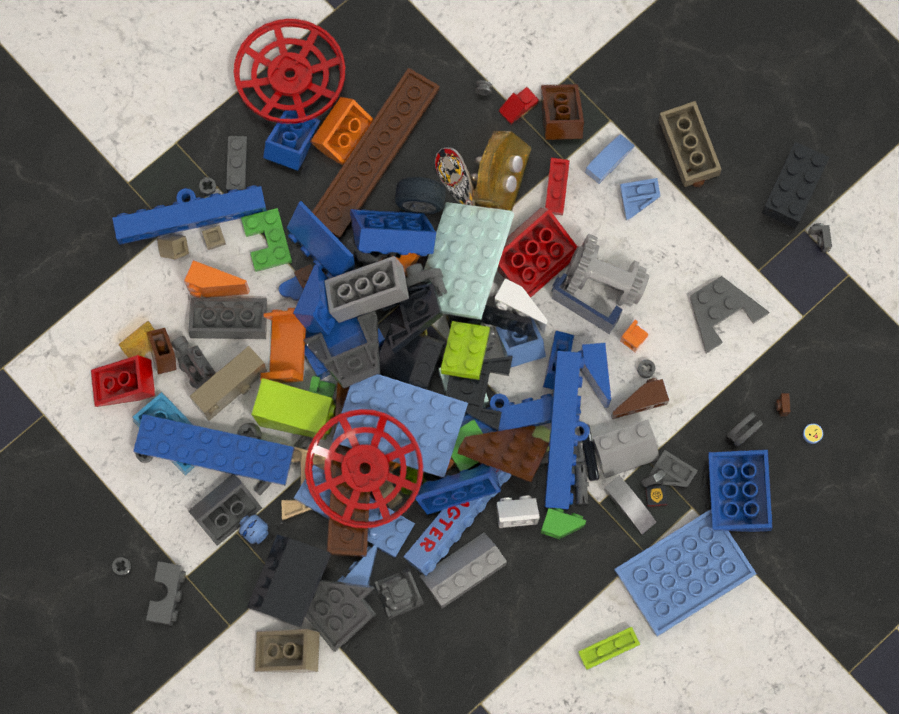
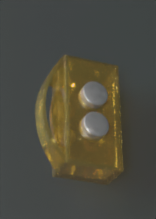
(500, 171)

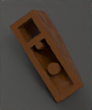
(648, 396)

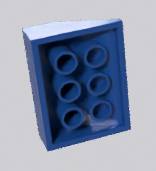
(392, 232)
(319, 243)
(342, 338)
(740, 491)

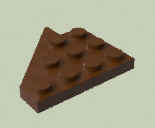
(507, 450)

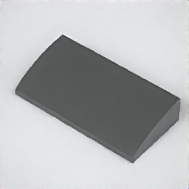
(228, 318)

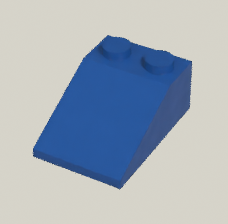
(290, 142)
(313, 306)
(596, 370)

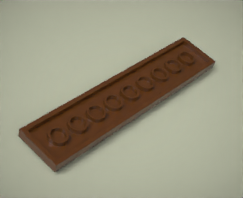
(375, 151)
(342, 538)

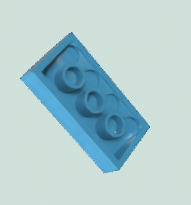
(164, 408)

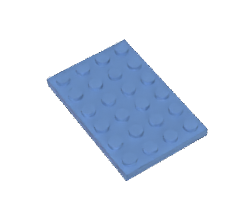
(427, 415)
(684, 573)

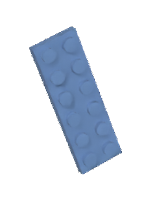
(386, 537)

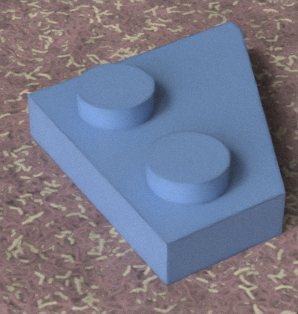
(638, 196)

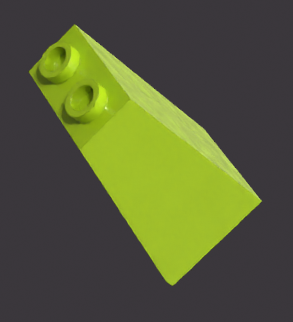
(292, 409)

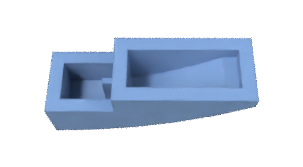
(609, 158)

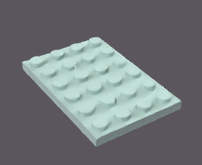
(468, 254)

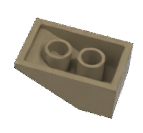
(287, 651)

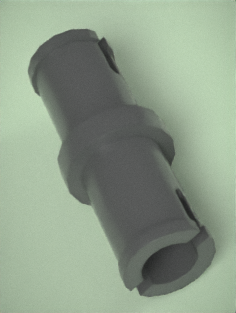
(581, 484)

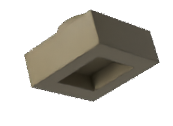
(213, 237)

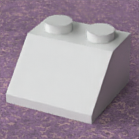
(517, 512)

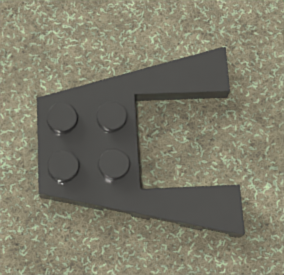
(355, 363)

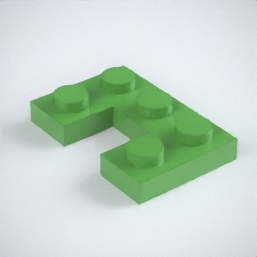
(278, 250)

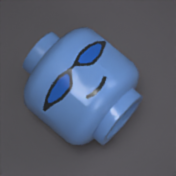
(253, 529)

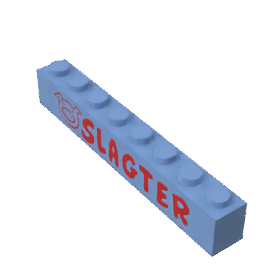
(446, 530)

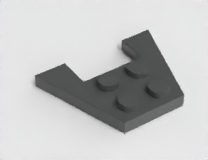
(717, 303)

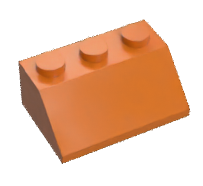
(342, 130)

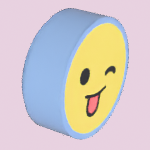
(812, 433)

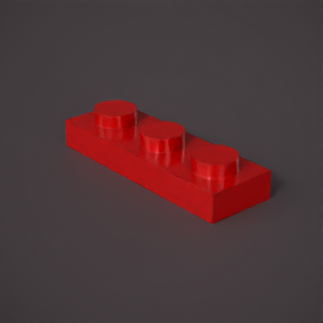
(557, 185)

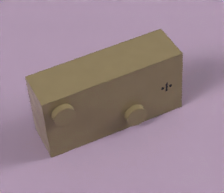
(689, 143)
(228, 383)

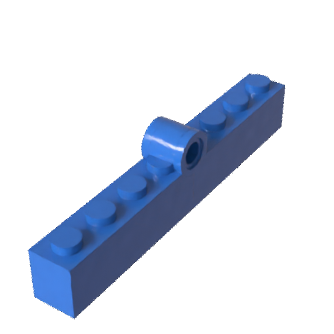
(188, 215)
(520, 415)
(562, 430)

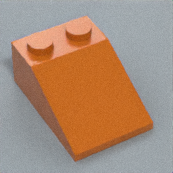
(211, 282)

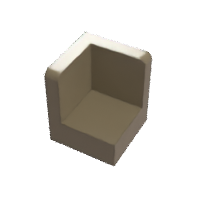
(173, 246)

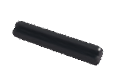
(590, 457)

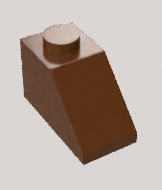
(161, 351)

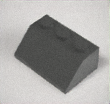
(224, 509)

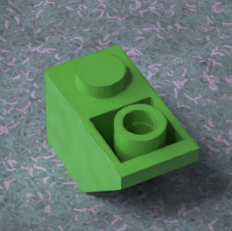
(559, 524)

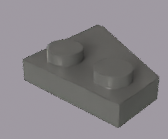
(676, 471)

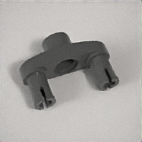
(419, 277)

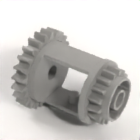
(585, 266)

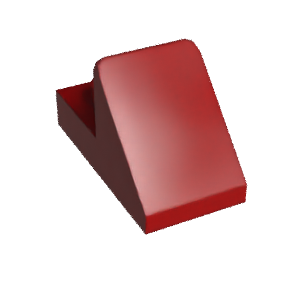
(518, 105)

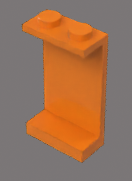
(286, 347)

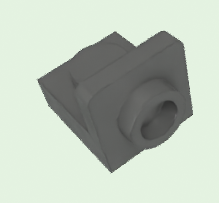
(824, 238)

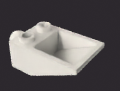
(516, 300)

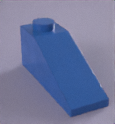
(561, 342)

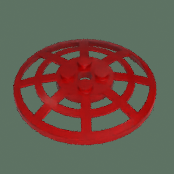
(289, 62)
(351, 468)

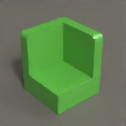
(321, 387)

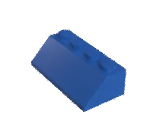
(458, 488)

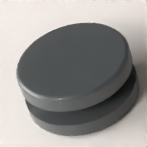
(743, 430)

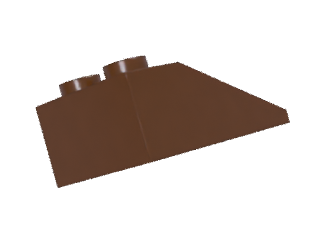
(562, 112)

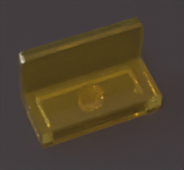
(137, 342)

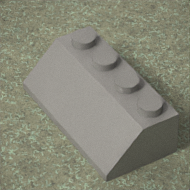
(463, 570)

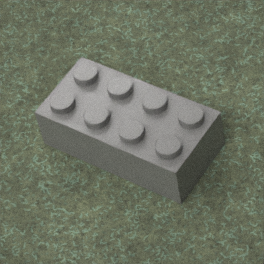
(366, 289)

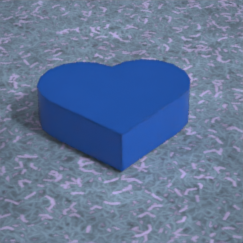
(291, 288)

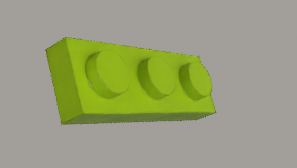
(609, 648)

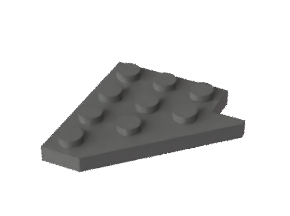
(339, 611)

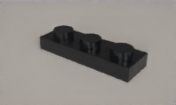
(508, 321)

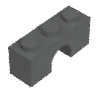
(164, 611)

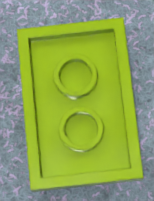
(465, 350)

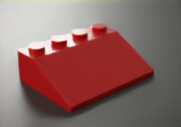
(536, 252)

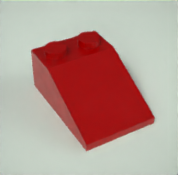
(123, 381)

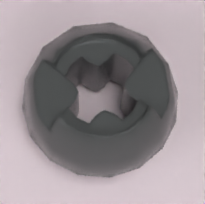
(252, 427)

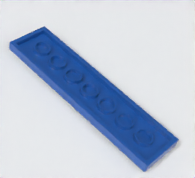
(214, 449)

